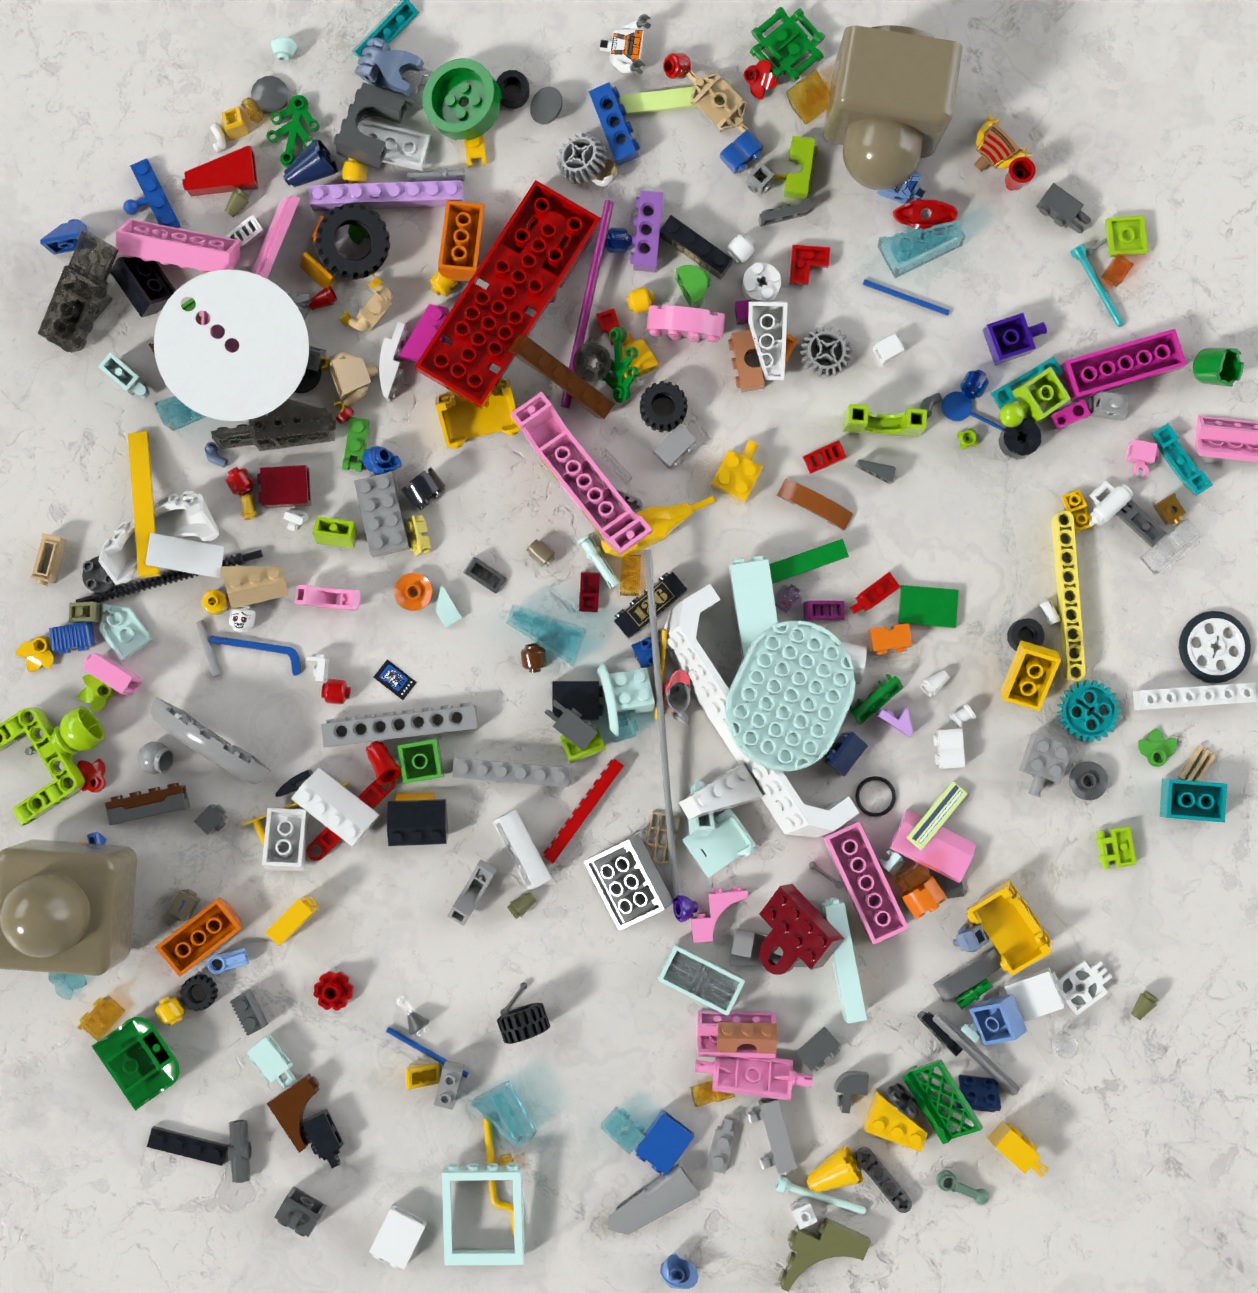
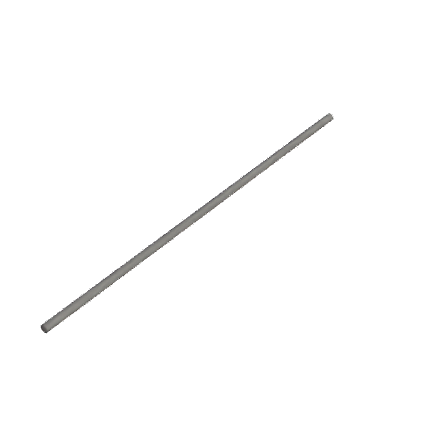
(661, 722)

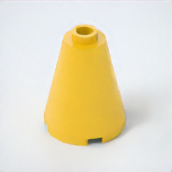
(835, 1172)

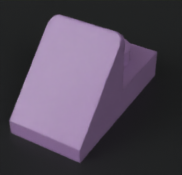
(901, 723)

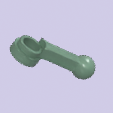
(980, 1196)

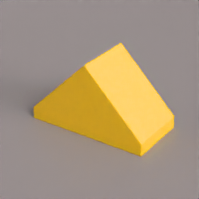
(234, 123)
(422, 1075)

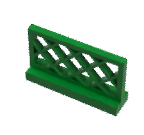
(933, 1105)

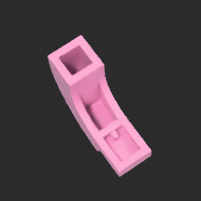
(327, 598)

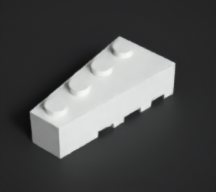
(726, 791)

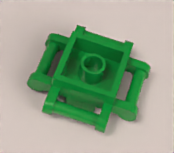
(787, 44)

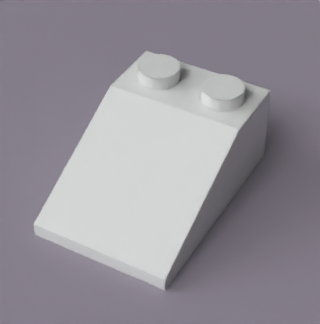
(285, 839)

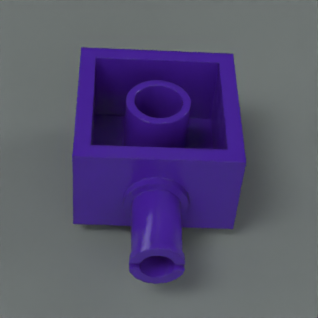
(1011, 338)

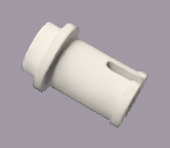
(1050, 612)

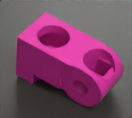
(1071, 414)

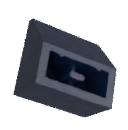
(845, 753)

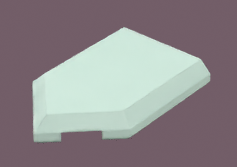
(123, 631)

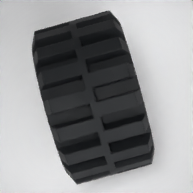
(668, 391)
(523, 1023)

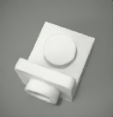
(321, 670)

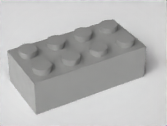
(382, 514)

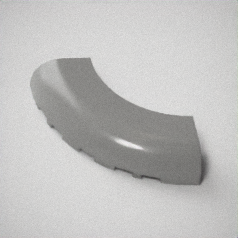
(207, 742)

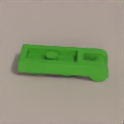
(356, 443)

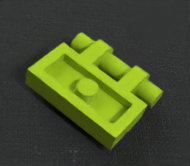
(1122, 847)

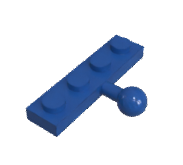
(153, 195)

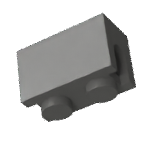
(675, 446)

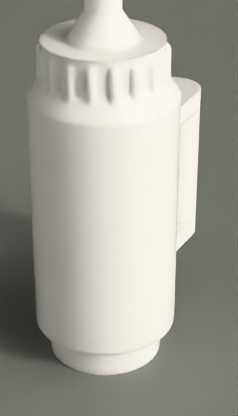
(1109, 505)

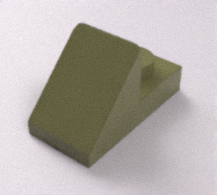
(84, 612)

